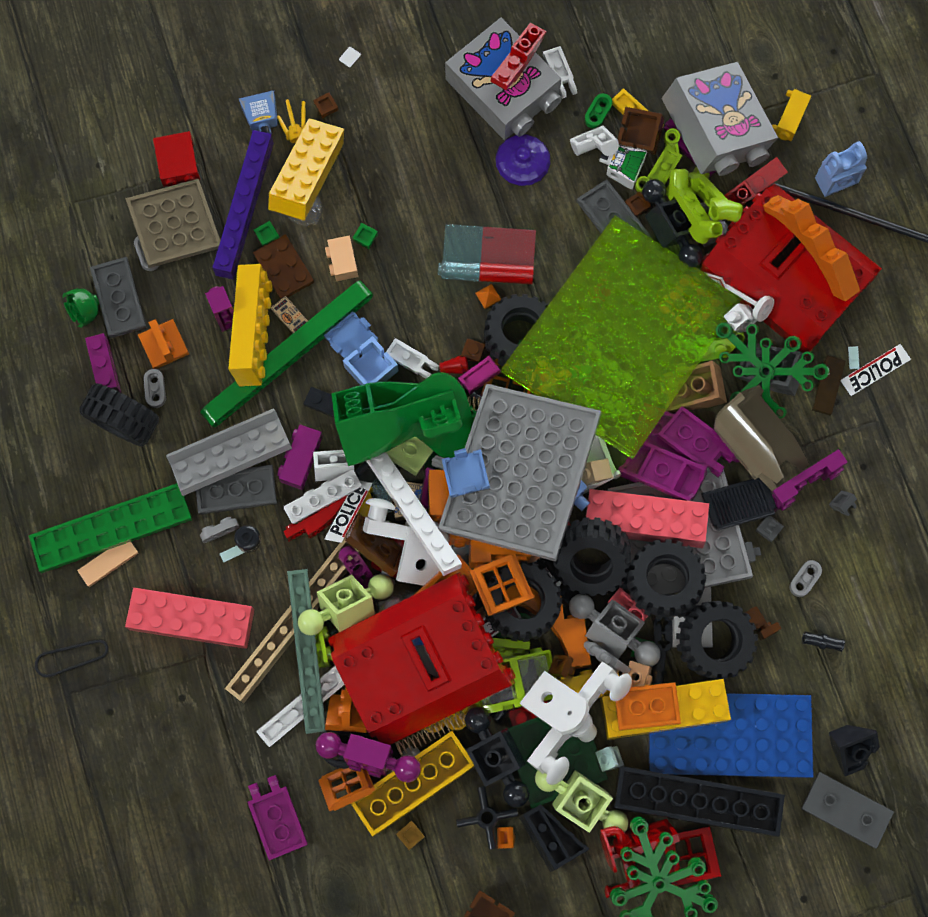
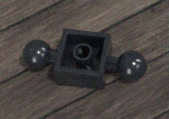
(670, 223)
(491, 769)

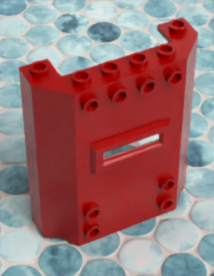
(799, 288)
(389, 676)

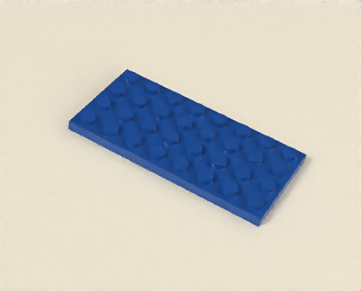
(762, 739)

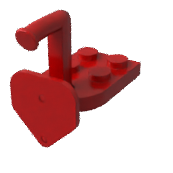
(629, 839)

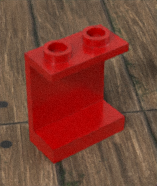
(176, 158)

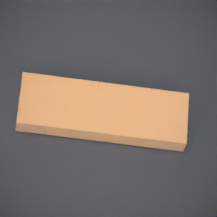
(107, 563)

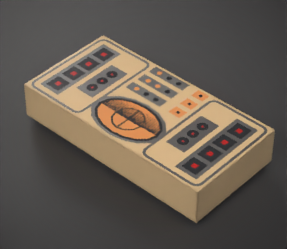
(289, 314)

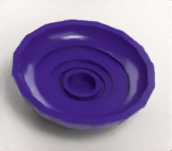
(522, 160)

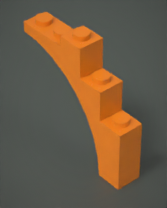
(817, 239)
(479, 552)
(568, 631)

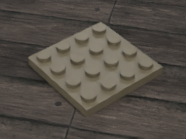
(173, 223)

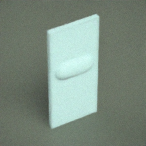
(853, 357)
(231, 553)

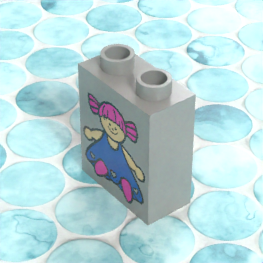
(503, 110)
(720, 119)

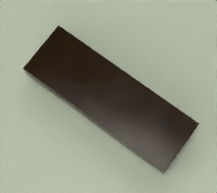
(829, 386)

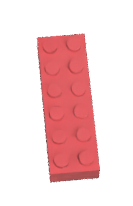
(651, 517)
(190, 618)

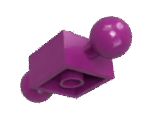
(368, 755)

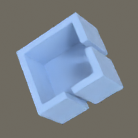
(371, 365)

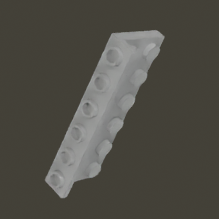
(228, 452)

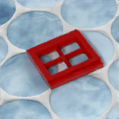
(709, 853)

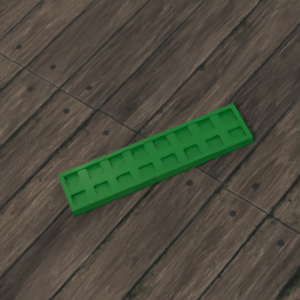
(109, 528)

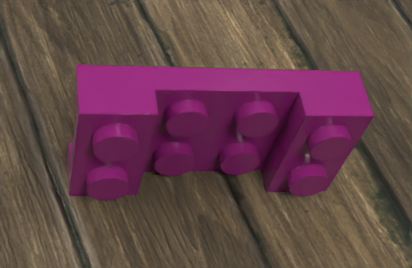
(829, 467)
(664, 472)

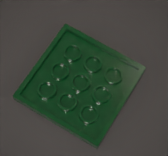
(579, 753)

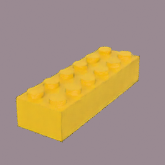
(306, 169)
(250, 325)
(698, 706)
(393, 799)

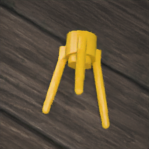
(294, 129)

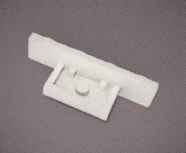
(323, 496)

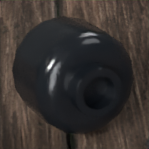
(247, 539)

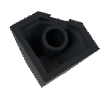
(853, 747)

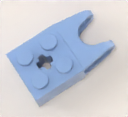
(842, 169)

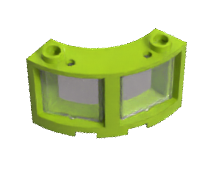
(527, 671)

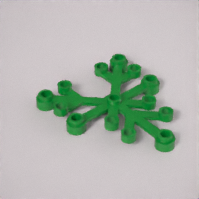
(749, 354)
(651, 860)

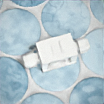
(740, 317)

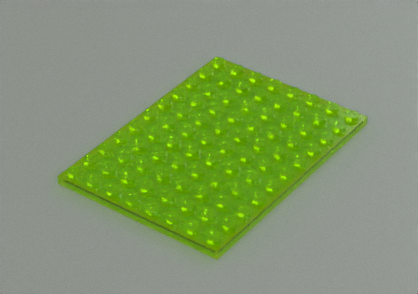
(622, 334)

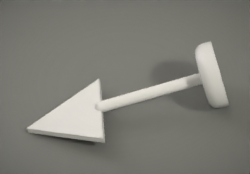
(762, 307)

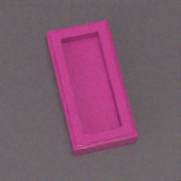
(479, 375)

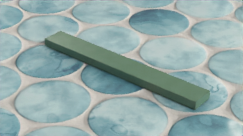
(306, 654)

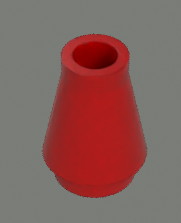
(454, 366)

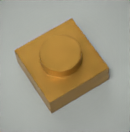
(410, 835)

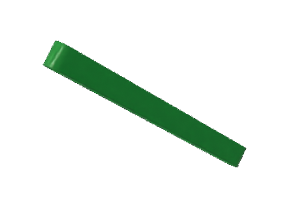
(288, 352)

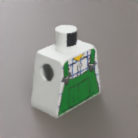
(624, 165)

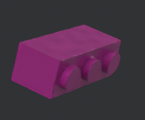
(221, 307)
(102, 361)
(300, 457)

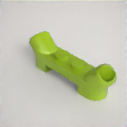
(719, 206)
(702, 226)

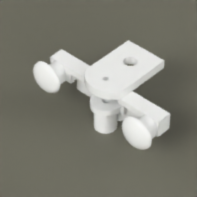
(412, 549)
(568, 714)

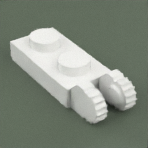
(557, 61)
(410, 358)

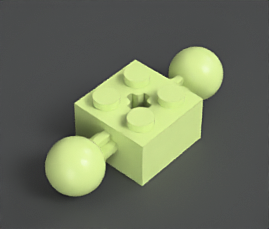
(345, 603)
(581, 813)

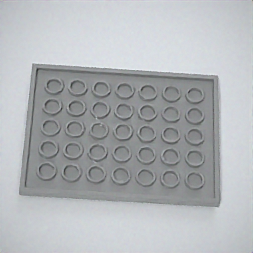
(533, 467)

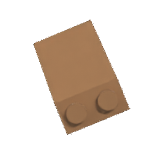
(702, 389)

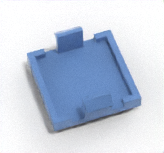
(349, 335)
(465, 472)

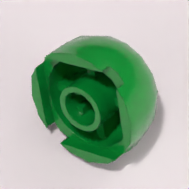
(81, 306)

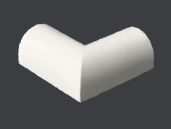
(596, 138)

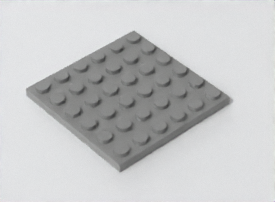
(722, 554)

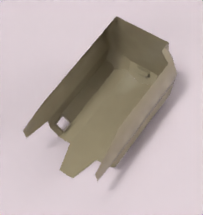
(758, 437)

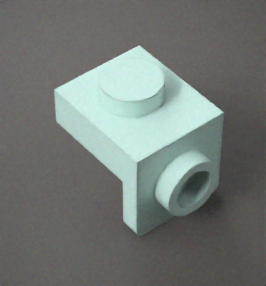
(609, 758)

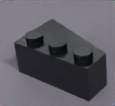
(551, 838)

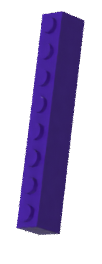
(243, 205)

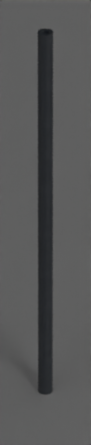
(853, 213)

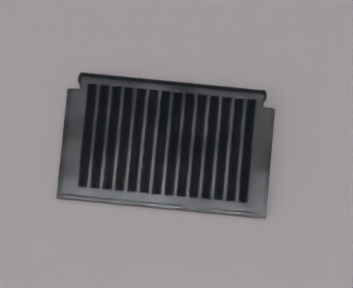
(739, 503)

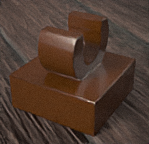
(561, 666)

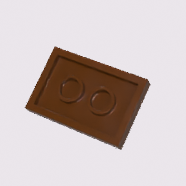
(283, 267)
(378, 549)

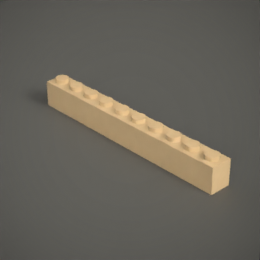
(283, 632)

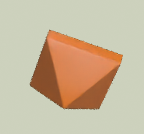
(488, 296)
(505, 837)

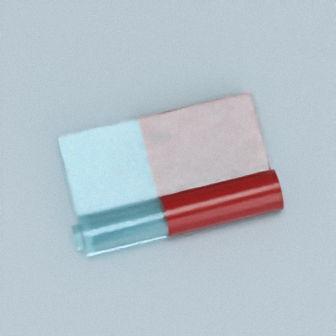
(488, 254)

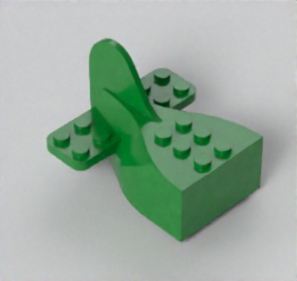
(387, 414)

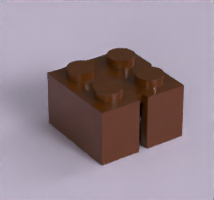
(642, 130)
(484, 907)

